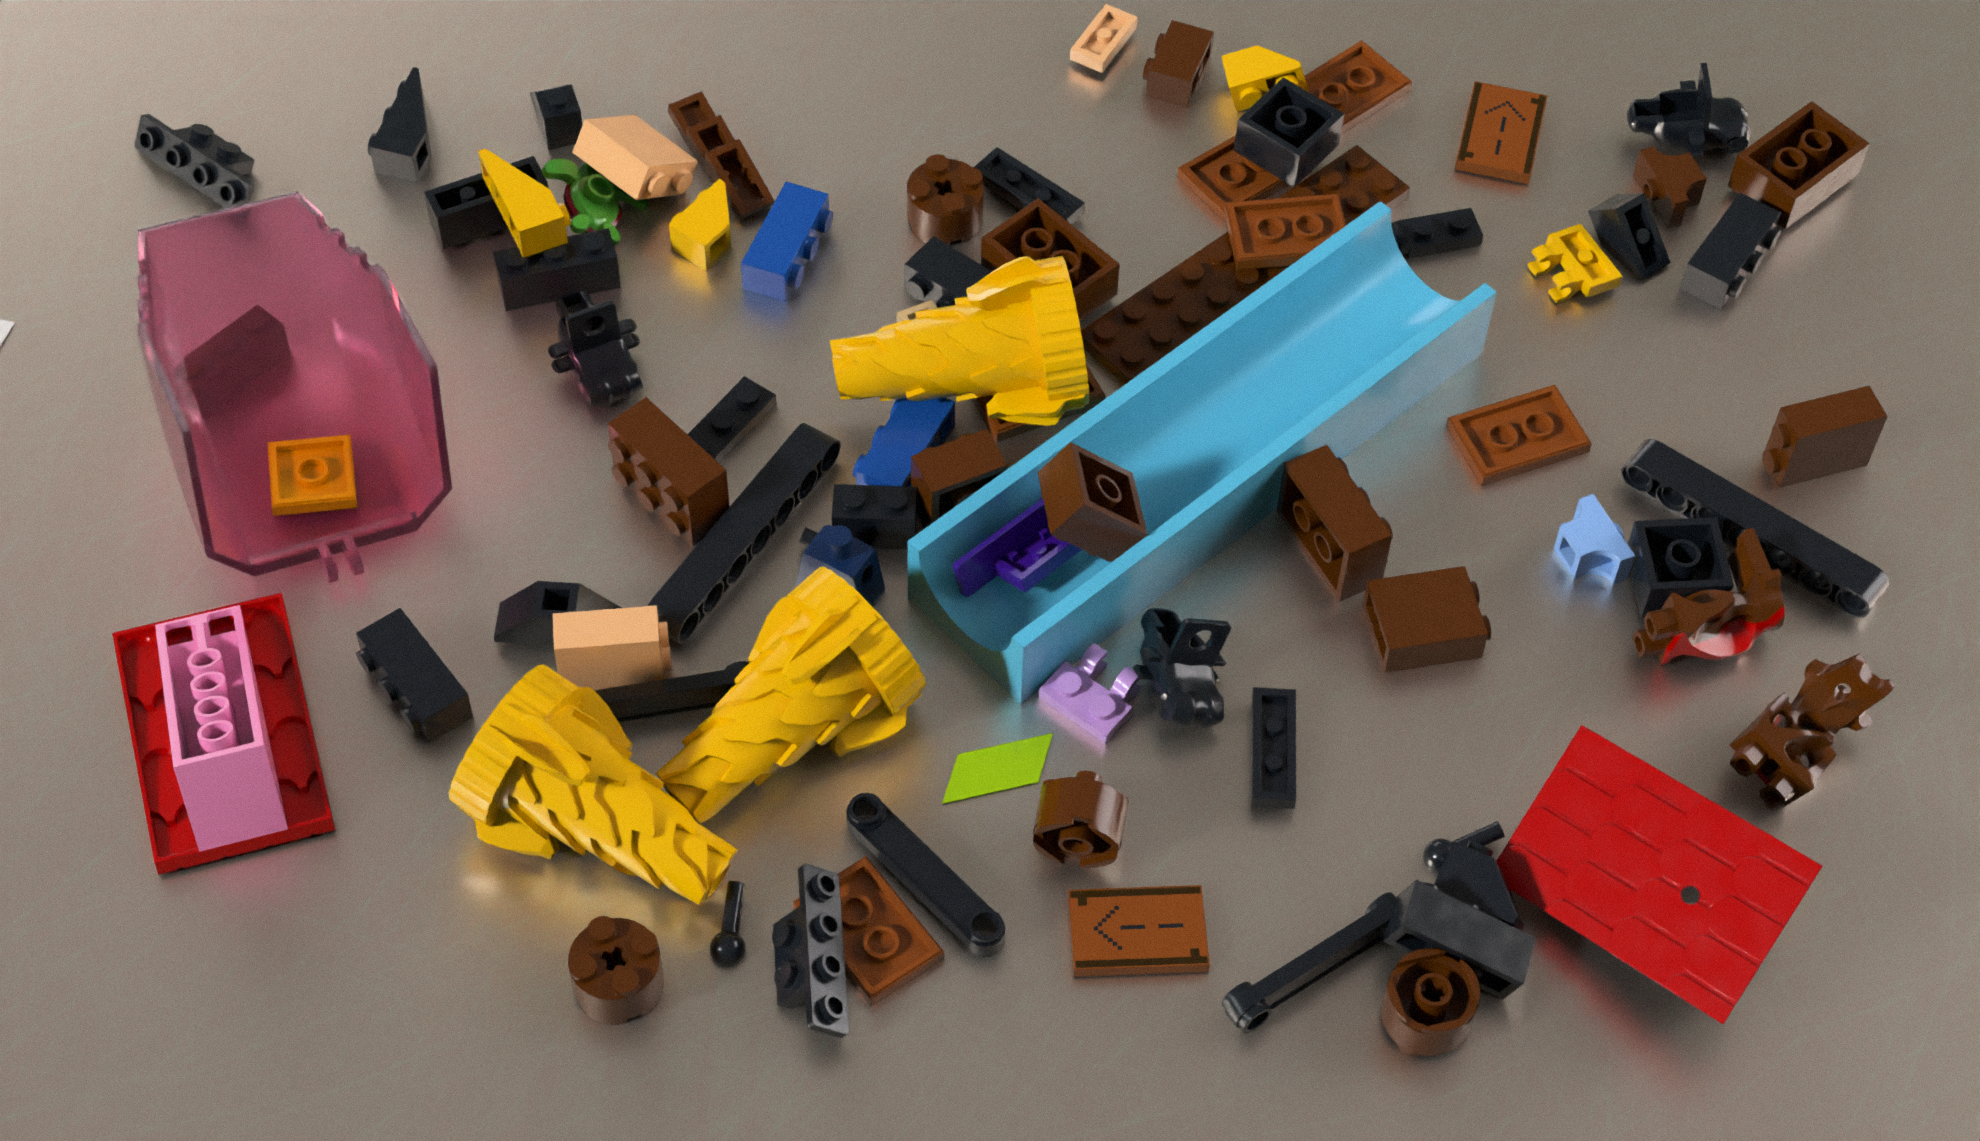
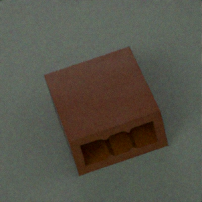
(1824, 436)
(1426, 619)

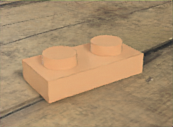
(1103, 38)

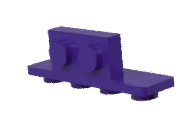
(1018, 553)

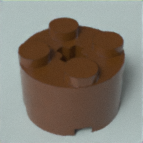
(945, 200)
(1080, 820)
(616, 970)
(1430, 1003)

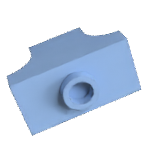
(1593, 544)

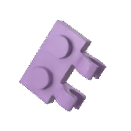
(1087, 702)

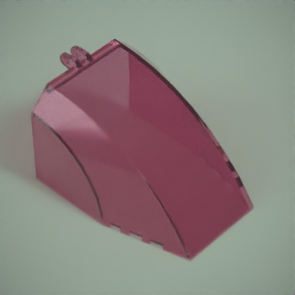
(282, 333)

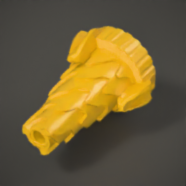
(1004, 339)
(813, 676)
(561, 769)

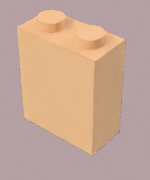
(635, 157)
(611, 646)

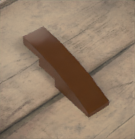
(720, 154)

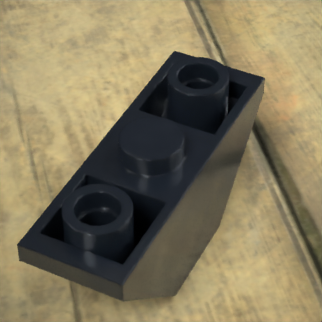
(529, 613)

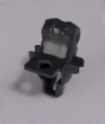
(1692, 118)
(596, 349)
(1182, 667)

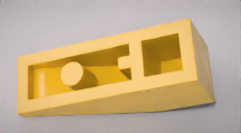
(525, 206)

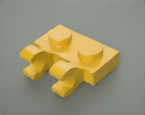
(1583, 261)

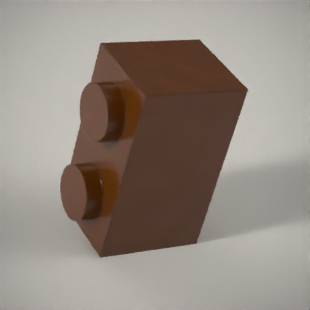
(1178, 63)

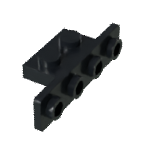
(198, 159)
(812, 953)

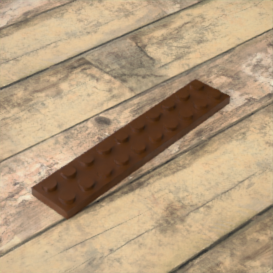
(1209, 284)

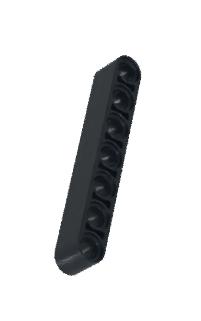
(744, 530)
(1788, 544)

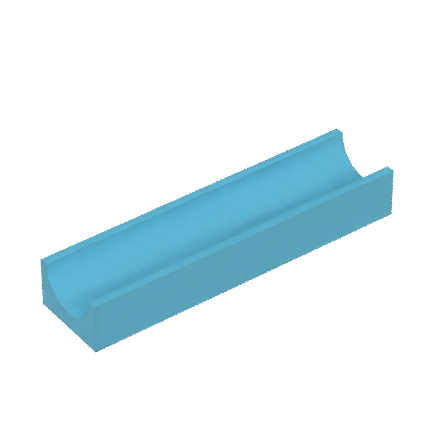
(1206, 432)

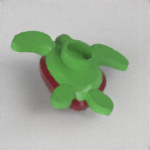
(590, 197)

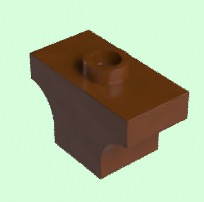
(1669, 183)

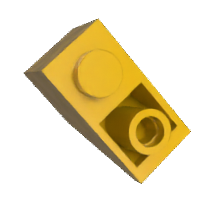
(1255, 71)
(703, 228)

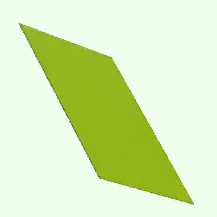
(997, 768)

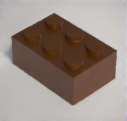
(1799, 163)
(1044, 234)
(668, 471)
(1333, 521)

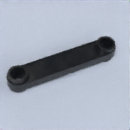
(671, 694)
(925, 874)
(1252, 1005)

